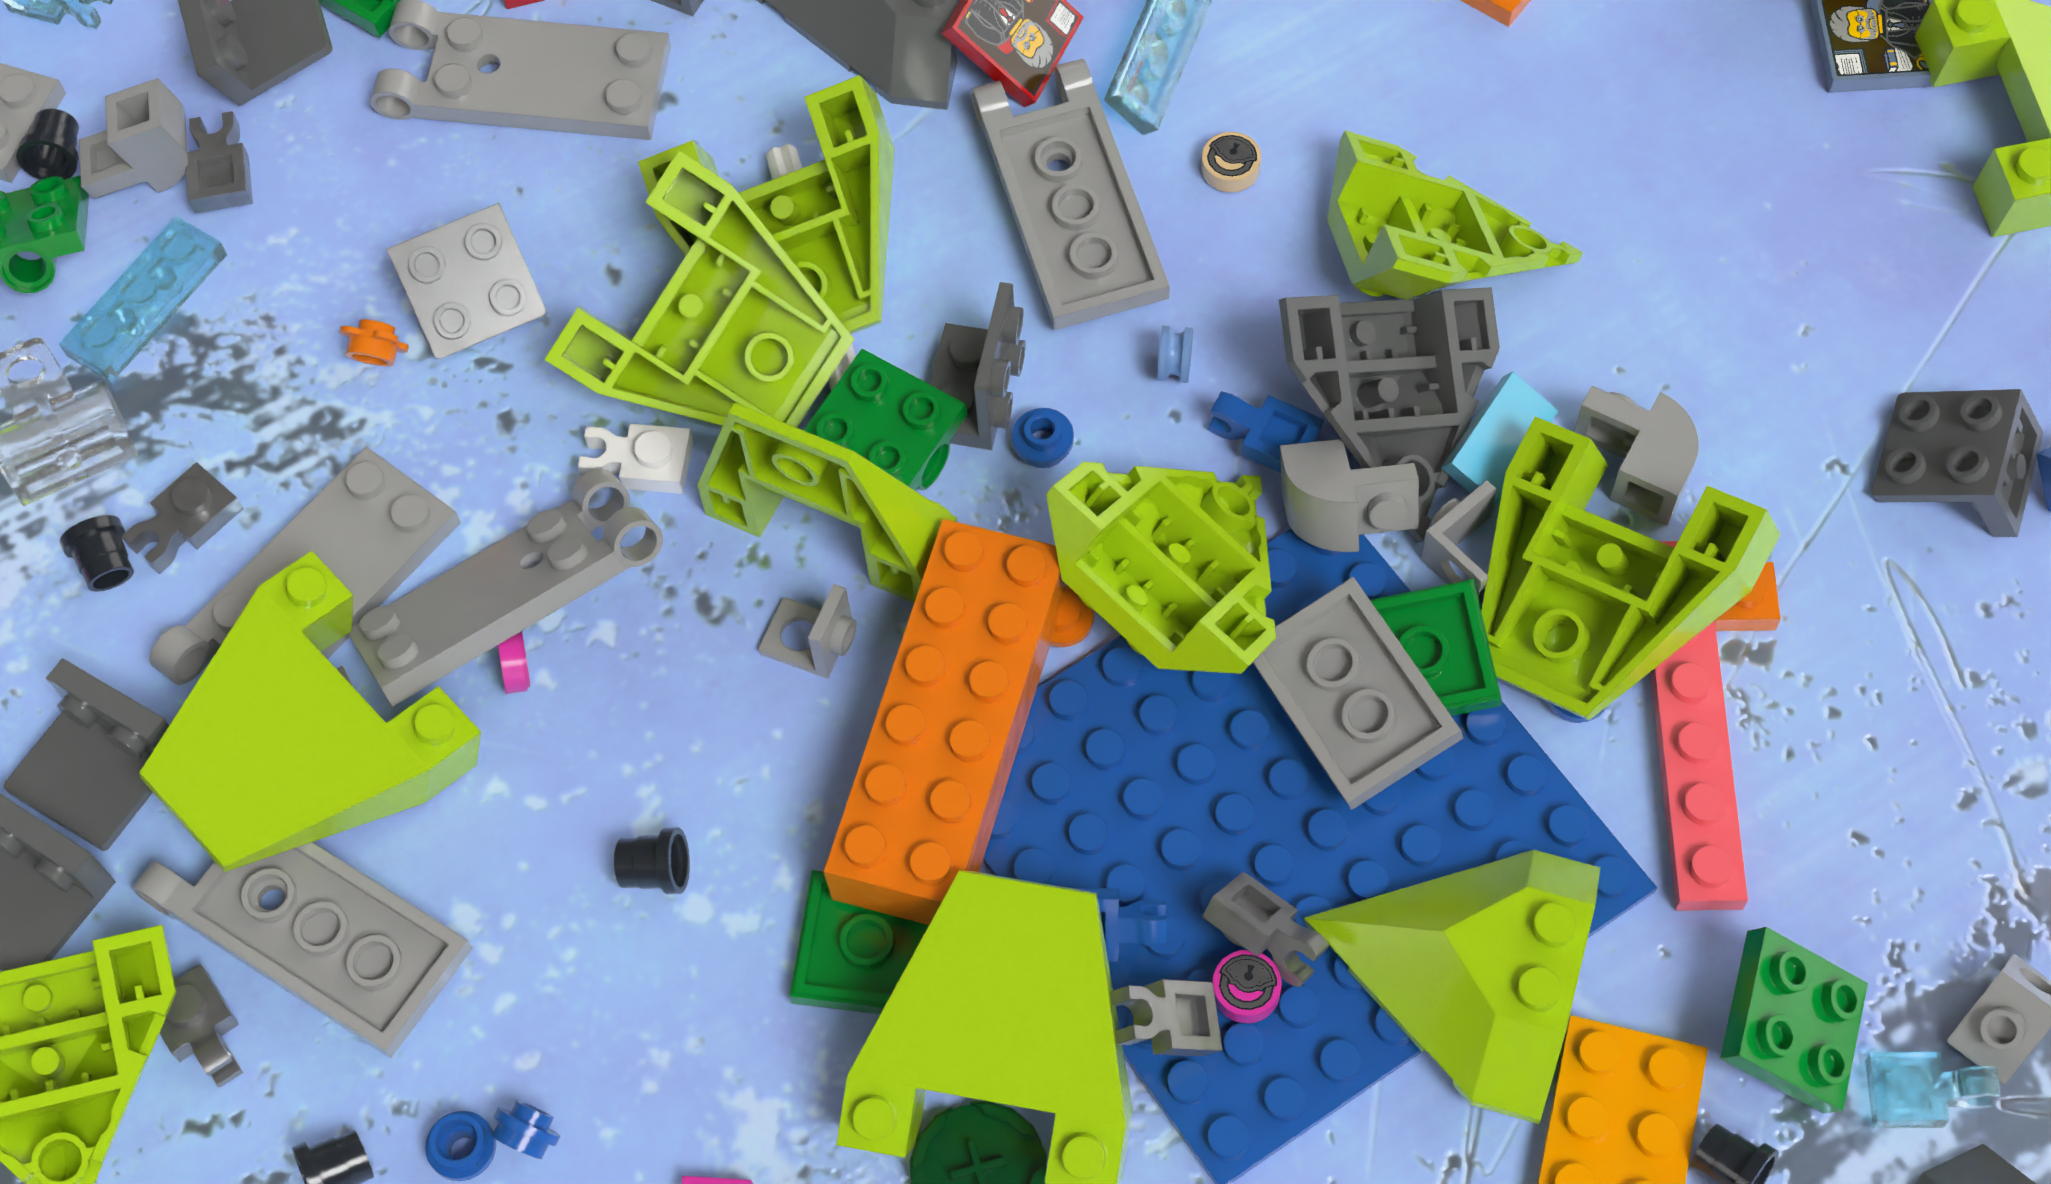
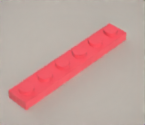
(1698, 777)

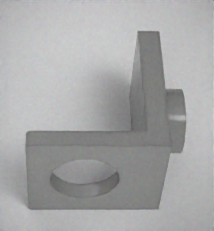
(1449, 528)
(830, 635)
(2006, 1019)

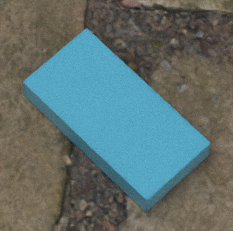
(1496, 434)

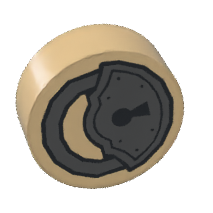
(1231, 162)

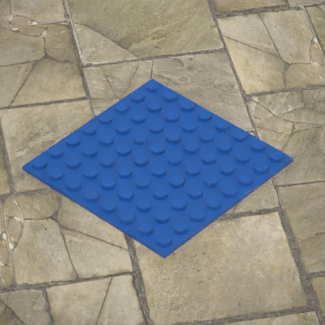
(1201, 776)

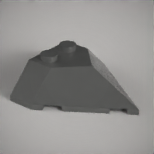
(885, 41)
(1395, 374)

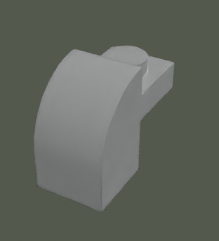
(140, 144)
(1655, 446)
(1335, 504)

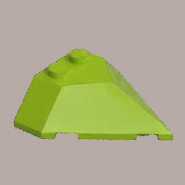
(1421, 232)
(1168, 561)
(1477, 969)
(75, 1052)

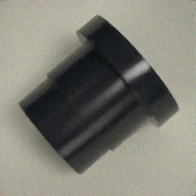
(50, 145)
(98, 552)
(654, 861)
(1732, 1158)
(334, 1161)

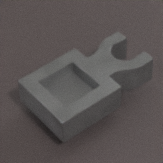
(220, 170)
(186, 511)
(1173, 1014)

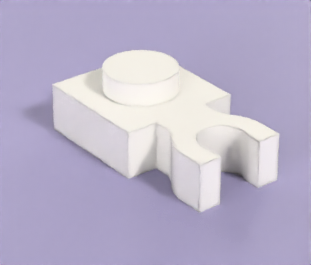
(645, 460)

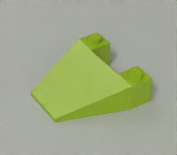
(2014, 41)
(828, 213)
(726, 327)
(766, 459)
(1590, 605)
(284, 745)
(1006, 1011)

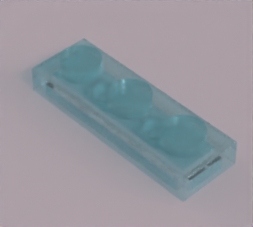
(1155, 61)
(143, 299)

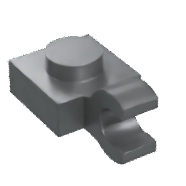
(1261, 921)
(197, 1025)

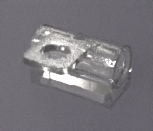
(56, 431)

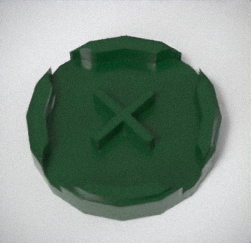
(978, 1147)

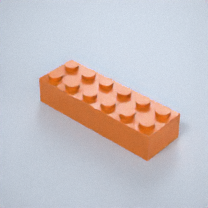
(947, 722)

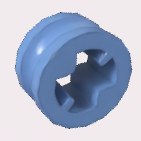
(1175, 354)

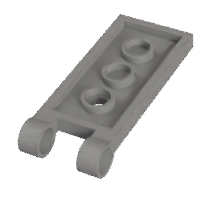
(546, 77)
(1078, 222)
(364, 526)
(503, 589)
(330, 942)

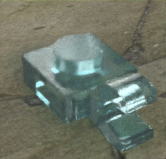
(1916, 1093)

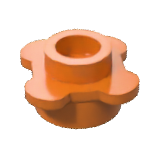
(373, 343)

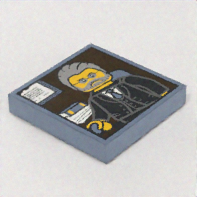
(1871, 43)

